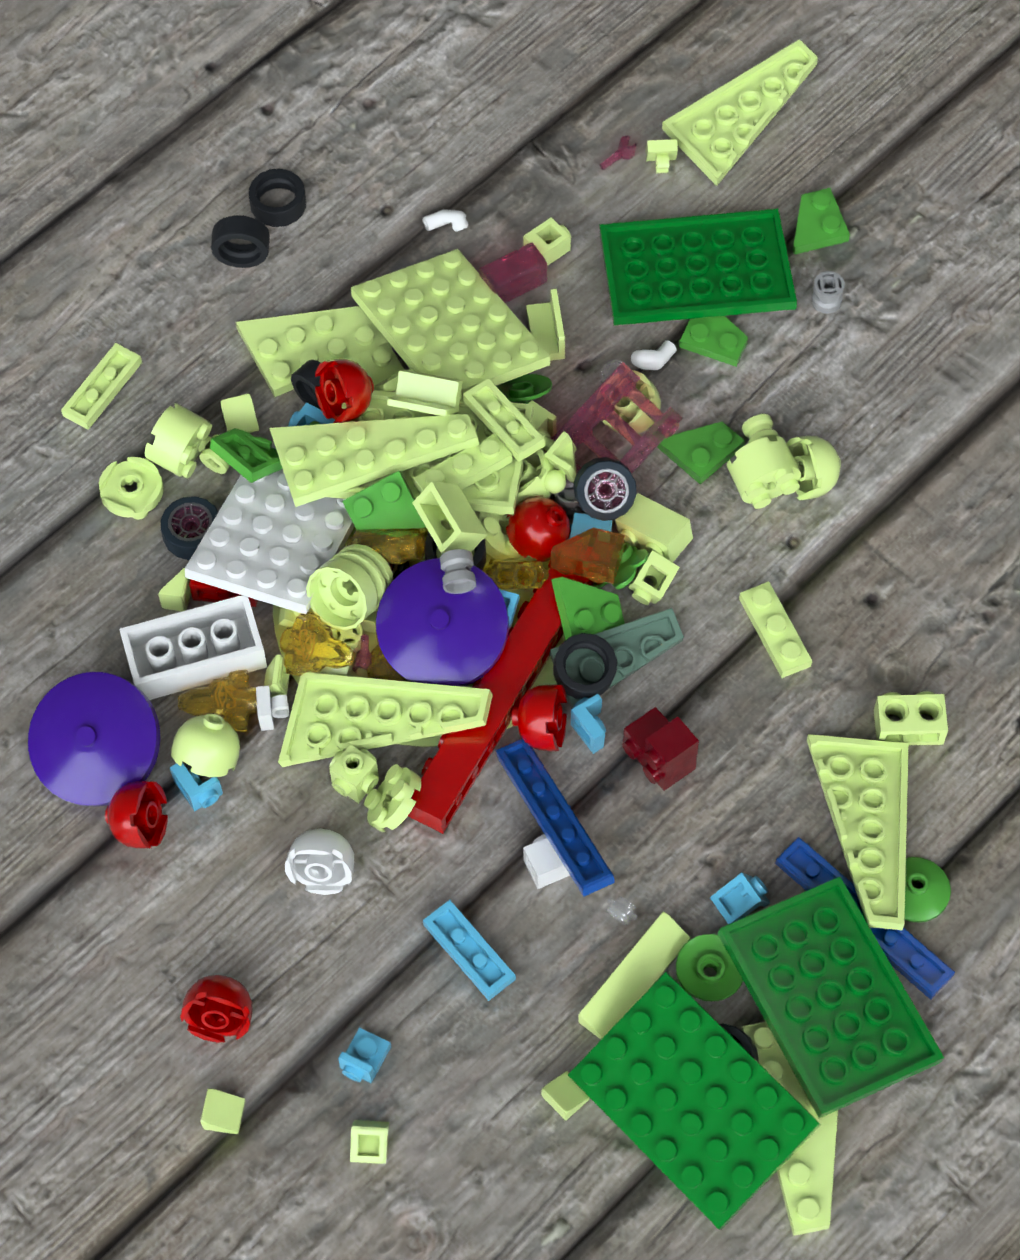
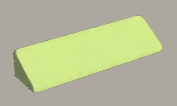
(634, 975)

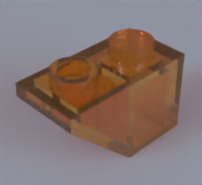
(590, 555)

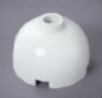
(320, 861)

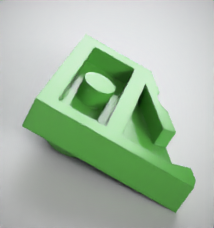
(819, 222)
(715, 339)
(702, 449)
(247, 454)
(384, 506)
(585, 607)

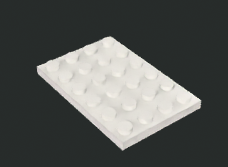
(267, 544)

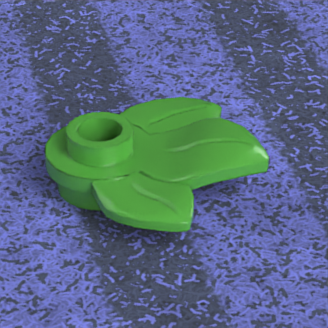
(630, 561)

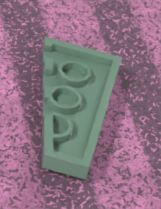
(633, 645)

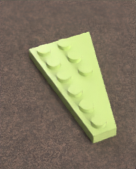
(728, 120)
(289, 341)
(344, 455)
(374, 713)
(868, 805)
(809, 1172)

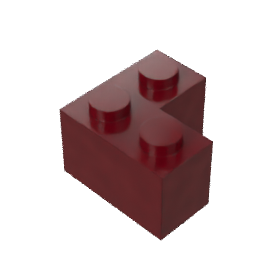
(662, 747)

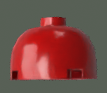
(343, 383)
(537, 527)
(541, 717)
(137, 814)
(217, 1008)

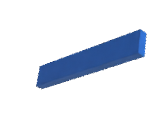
(555, 817)
(900, 946)

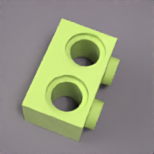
(911, 727)

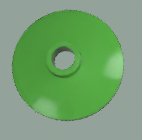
(526, 388)
(930, 900)
(703, 953)

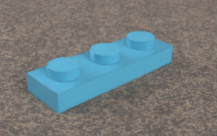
(469, 950)

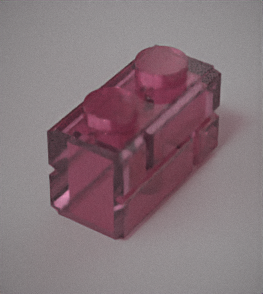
(515, 273)

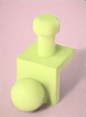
(562, 456)

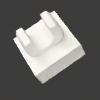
(270, 707)

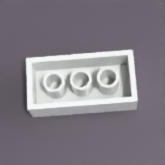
(193, 647)

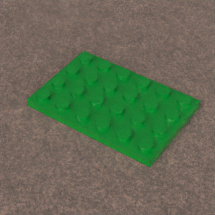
(697, 267)
(830, 996)
(694, 1100)

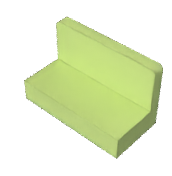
(547, 326)
(427, 393)

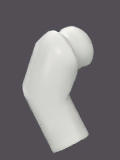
(445, 217)
(653, 359)

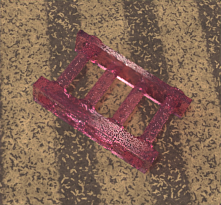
(601, 407)

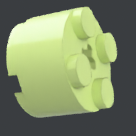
(179, 440)
(764, 471)

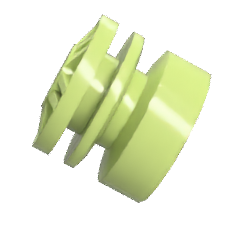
(349, 586)

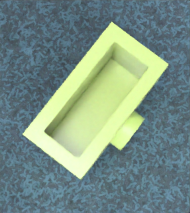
(449, 517)
(655, 528)

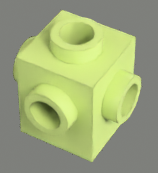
(354, 773)

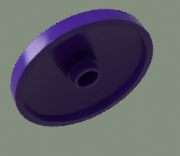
(441, 634)
(93, 738)

